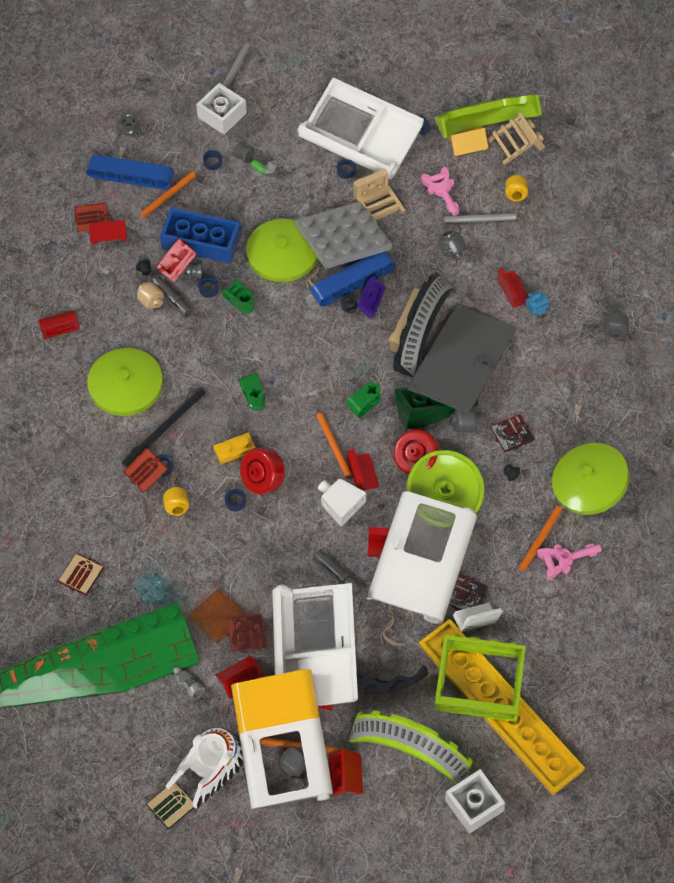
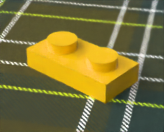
(233, 448)

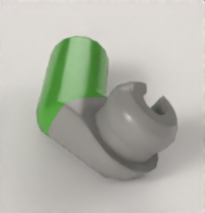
(270, 168)

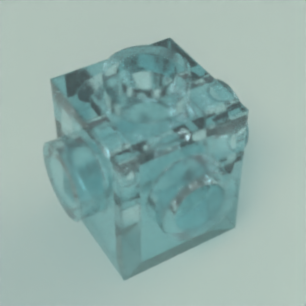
(152, 589)

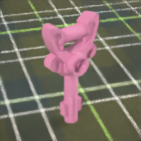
(442, 188)
(564, 558)

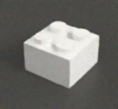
(221, 108)
(474, 801)

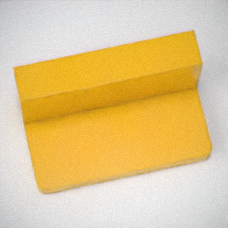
(469, 141)

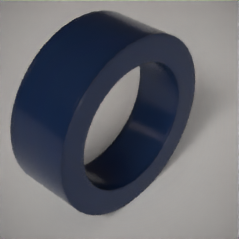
(426, 126)
(212, 153)
(346, 175)
(208, 294)
(163, 457)
(235, 507)

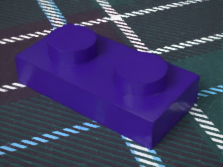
(371, 297)

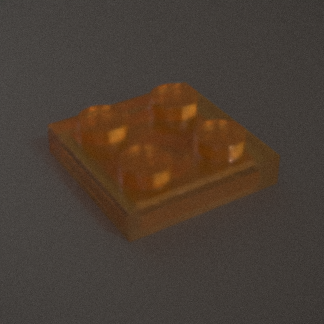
(213, 613)

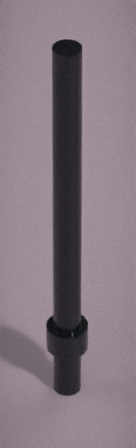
(137, 450)

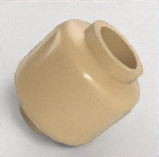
(150, 295)

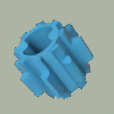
(537, 303)

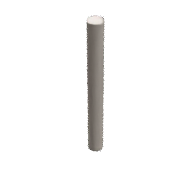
(236, 65)
(480, 218)

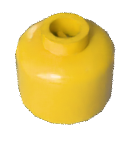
(516, 188)
(176, 501)

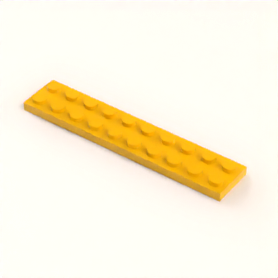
(528, 736)

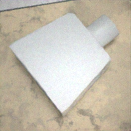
(341, 500)

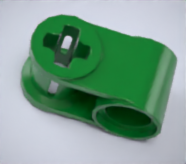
(239, 297)
(253, 391)
(364, 399)

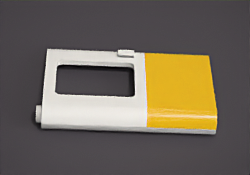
(278, 707)

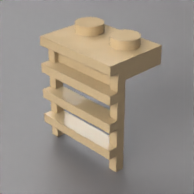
(525, 130)
(373, 188)

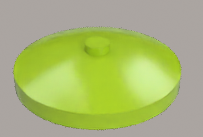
(279, 251)
(125, 381)
(590, 478)
(450, 480)

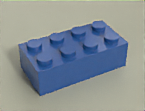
(207, 235)

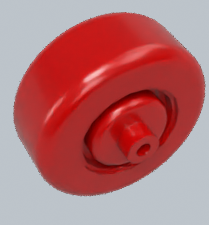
(414, 446)
(262, 470)

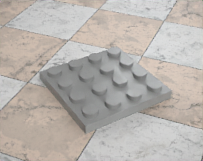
(343, 235)

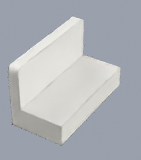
(476, 617)

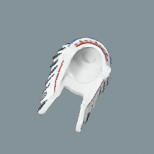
(214, 757)

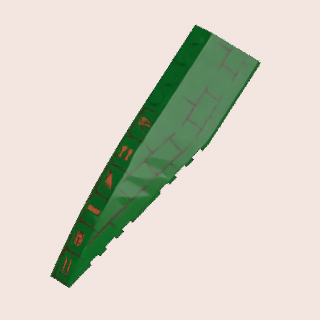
(103, 661)

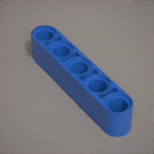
(130, 172)
(352, 278)

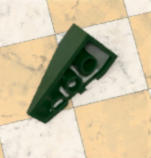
(420, 411)

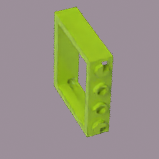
(473, 707)

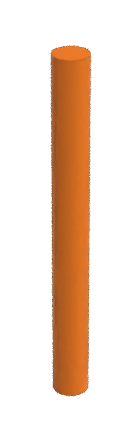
(167, 194)
(334, 446)
(540, 538)
(287, 743)

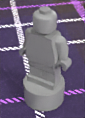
(194, 689)

